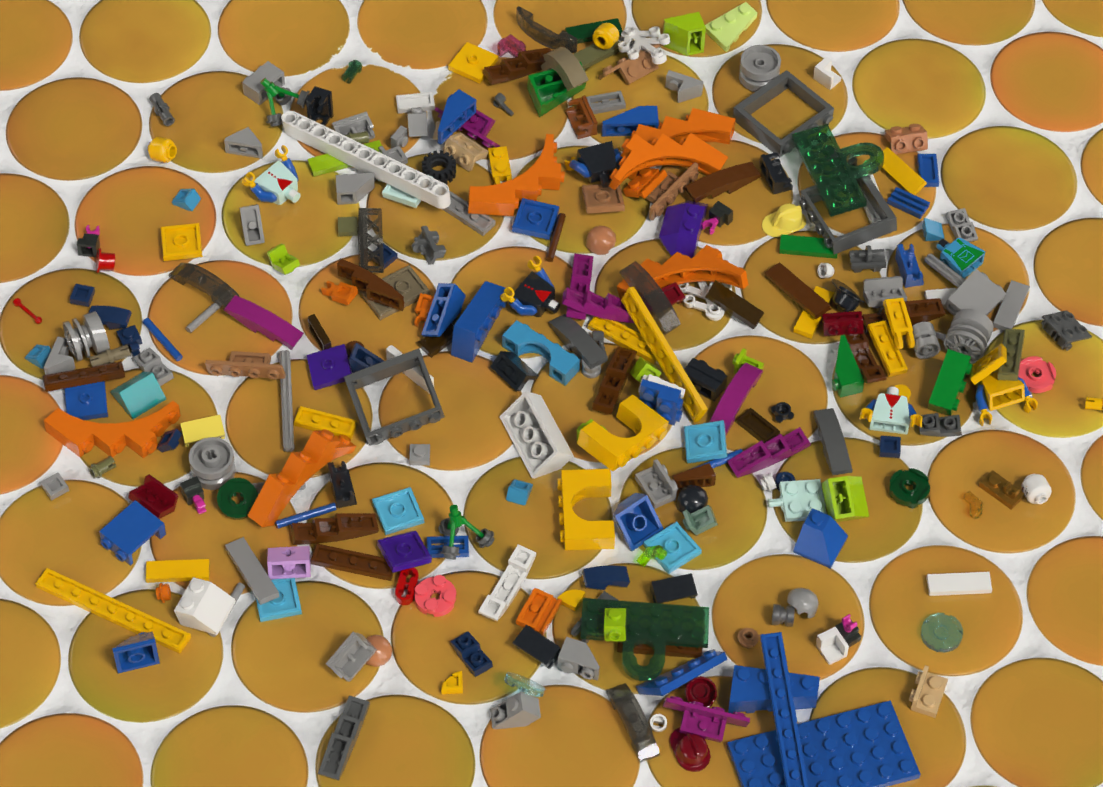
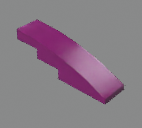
(580, 280)
(595, 305)
(264, 321)
(769, 453)

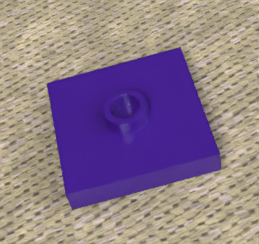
(329, 366)
(404, 551)

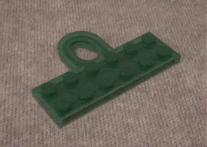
(831, 172)
(650, 625)

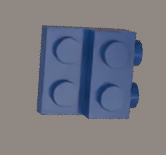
(663, 400)

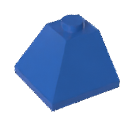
(637, 520)
(820, 539)
(136, 652)

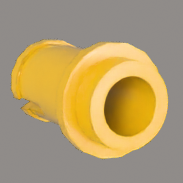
(1094, 403)

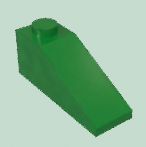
(847, 375)

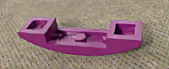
(736, 394)

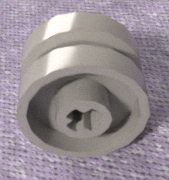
(759, 66)
(212, 462)

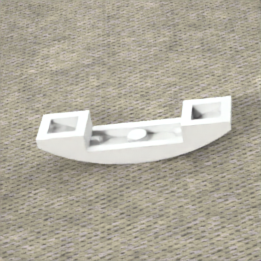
(509, 583)

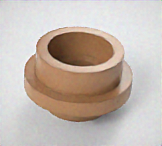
(748, 642)

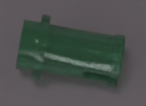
(354, 68)

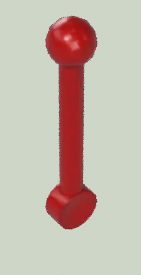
(17, 302)

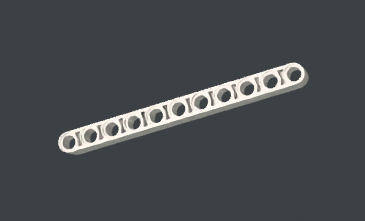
(366, 159)

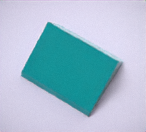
(139, 394)

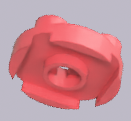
(1046, 370)
(437, 585)

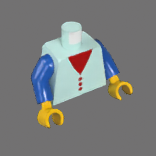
(277, 182)
(891, 413)

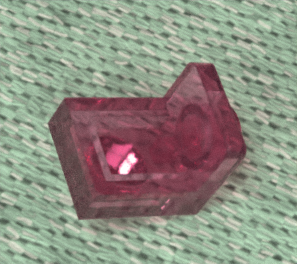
(511, 45)

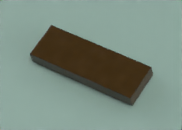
(734, 304)

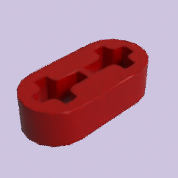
(402, 584)

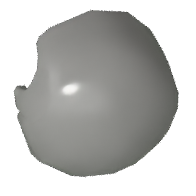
(804, 601)

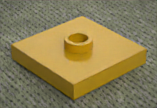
(471, 62)
(181, 242)
(988, 363)

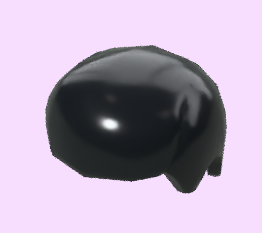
(691, 498)

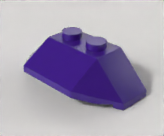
(683, 227)

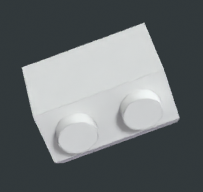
(204, 606)

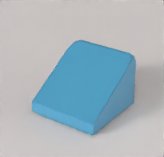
(186, 199)
(932, 230)
(38, 355)
(519, 492)

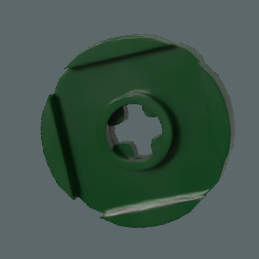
(230, 490)
(907, 497)

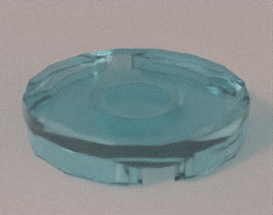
(941, 632)
(524, 684)

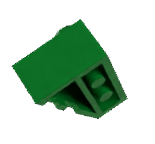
(549, 90)
(950, 383)

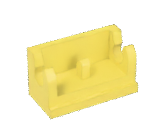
(202, 428)

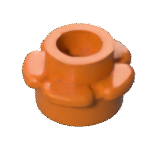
(163, 592)

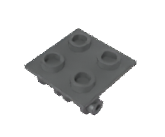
(1064, 329)

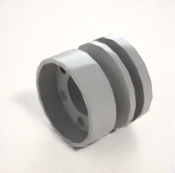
(969, 333)
(85, 336)

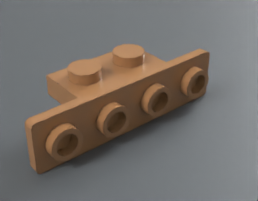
(633, 69)
(669, 189)
(248, 365)

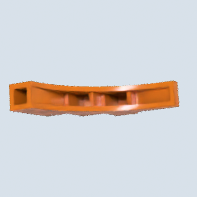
(701, 123)
(665, 151)
(505, 197)
(704, 266)
(111, 437)
(300, 466)

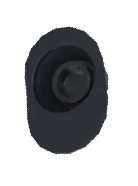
(845, 297)

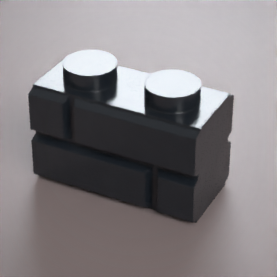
(706, 380)

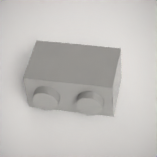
(254, 89)

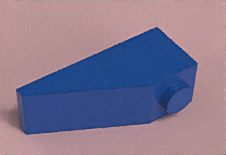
(457, 111)
(628, 121)
(444, 309)

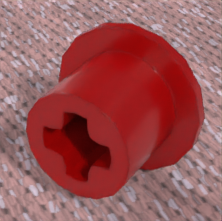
(105, 261)

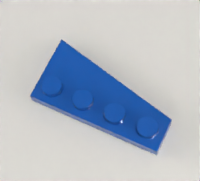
(676, 677)

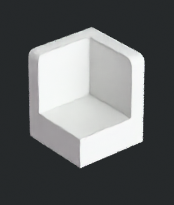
(824, 75)
(832, 645)

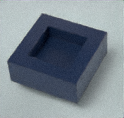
(388, 255)
(82, 295)
(169, 440)
(890, 446)

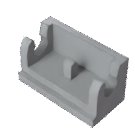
(355, 124)
(351, 656)

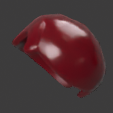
(701, 690)

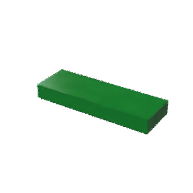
(805, 246)

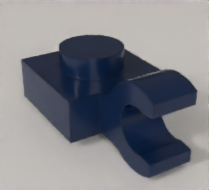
(130, 337)

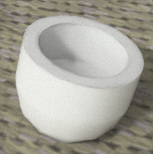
(825, 270)
(659, 719)

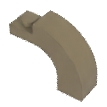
(566, 66)

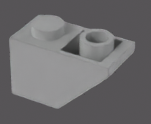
(417, 122)
(353, 187)
(578, 659)
(515, 712)

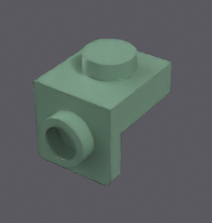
(700, 520)

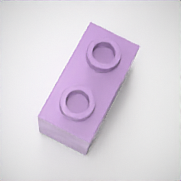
(289, 562)

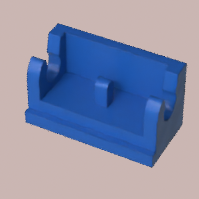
(908, 266)

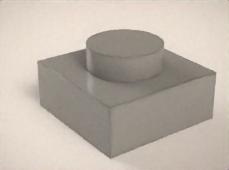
(399, 138)
(419, 454)
(54, 486)

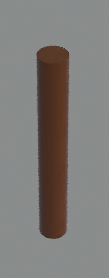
(555, 237)

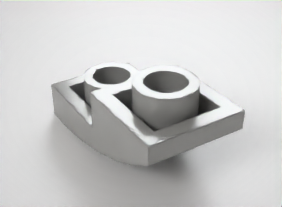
(961, 225)
(151, 362)

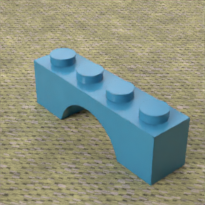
(524, 340)

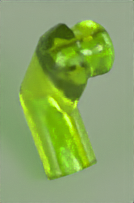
(651, 552)

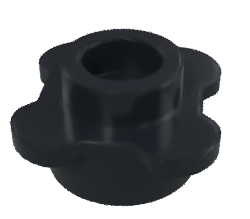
(782, 407)

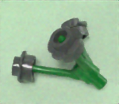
(282, 96)
(450, 528)

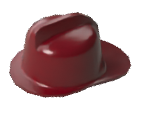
(690, 750)

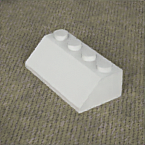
(536, 435)

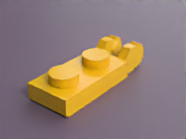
(499, 164)
(899, 321)

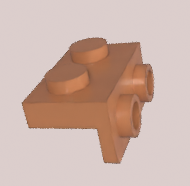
(907, 138)

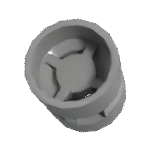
(925, 340)

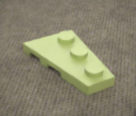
(730, 25)

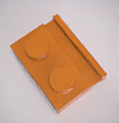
(644, 183)
(539, 611)

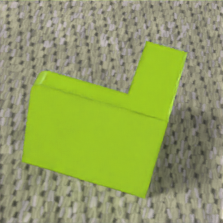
(643, 367)

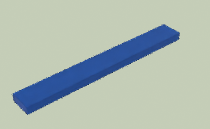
(783, 710)

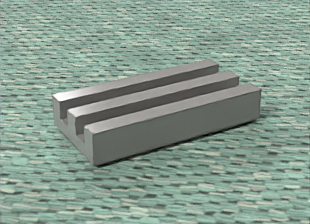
(606, 104)

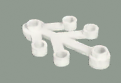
(632, 35)
(707, 308)

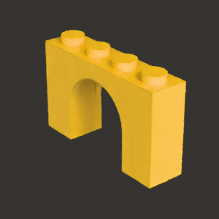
(615, 450)
(577, 532)

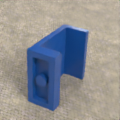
(130, 531)

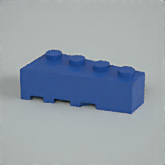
(477, 321)
(752, 693)

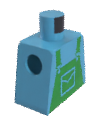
(961, 256)

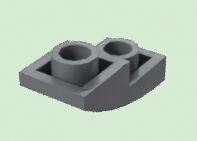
(940, 426)

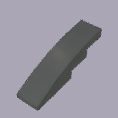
(578, 341)
(833, 441)
(344, 738)

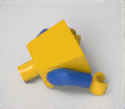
(997, 393)

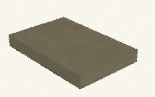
(406, 283)

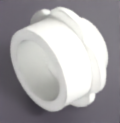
(768, 482)

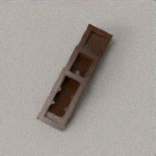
(518, 67)
(722, 181)
(375, 288)
(918, 312)
(614, 380)
(340, 528)

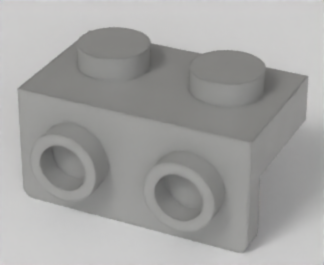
(878, 289)
(657, 484)

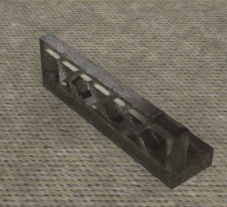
(363, 250)

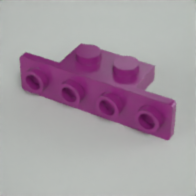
(477, 126)
(704, 721)

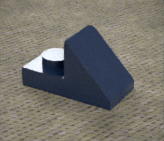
(362, 358)

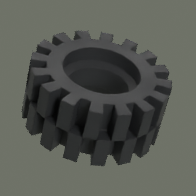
(440, 159)

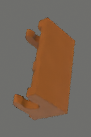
(581, 118)

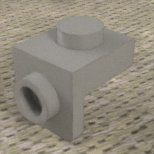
(395, 153)

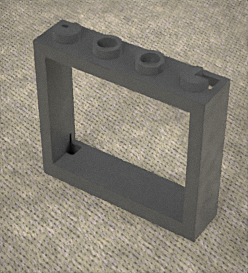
(743, 111)
(886, 225)
(384, 370)

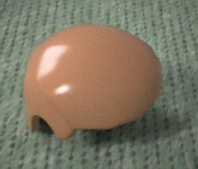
(600, 240)
(383, 652)

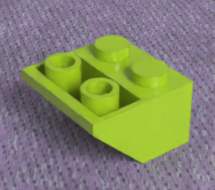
(685, 33)
(845, 498)

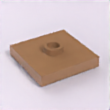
(602, 199)

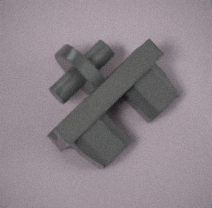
(426, 245)
(867, 259)

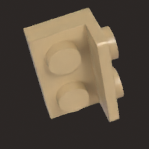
(464, 150)
(928, 693)

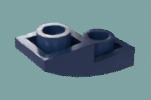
(112, 316)
(601, 576)
(470, 653)

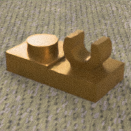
(1001, 489)

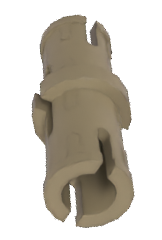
(110, 356)

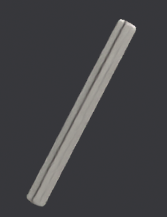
(286, 402)

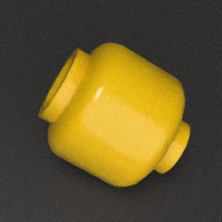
(605, 36)
(162, 149)

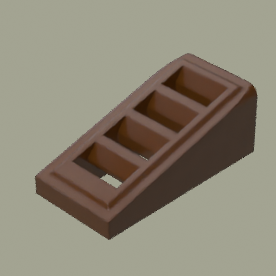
(701, 476)

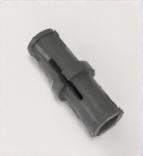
(162, 109)

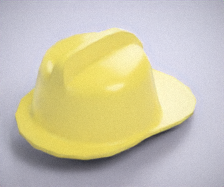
(784, 221)

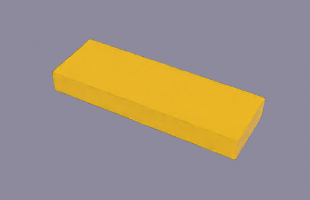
(902, 172)
(806, 323)
(886, 348)
(319, 420)
(177, 570)

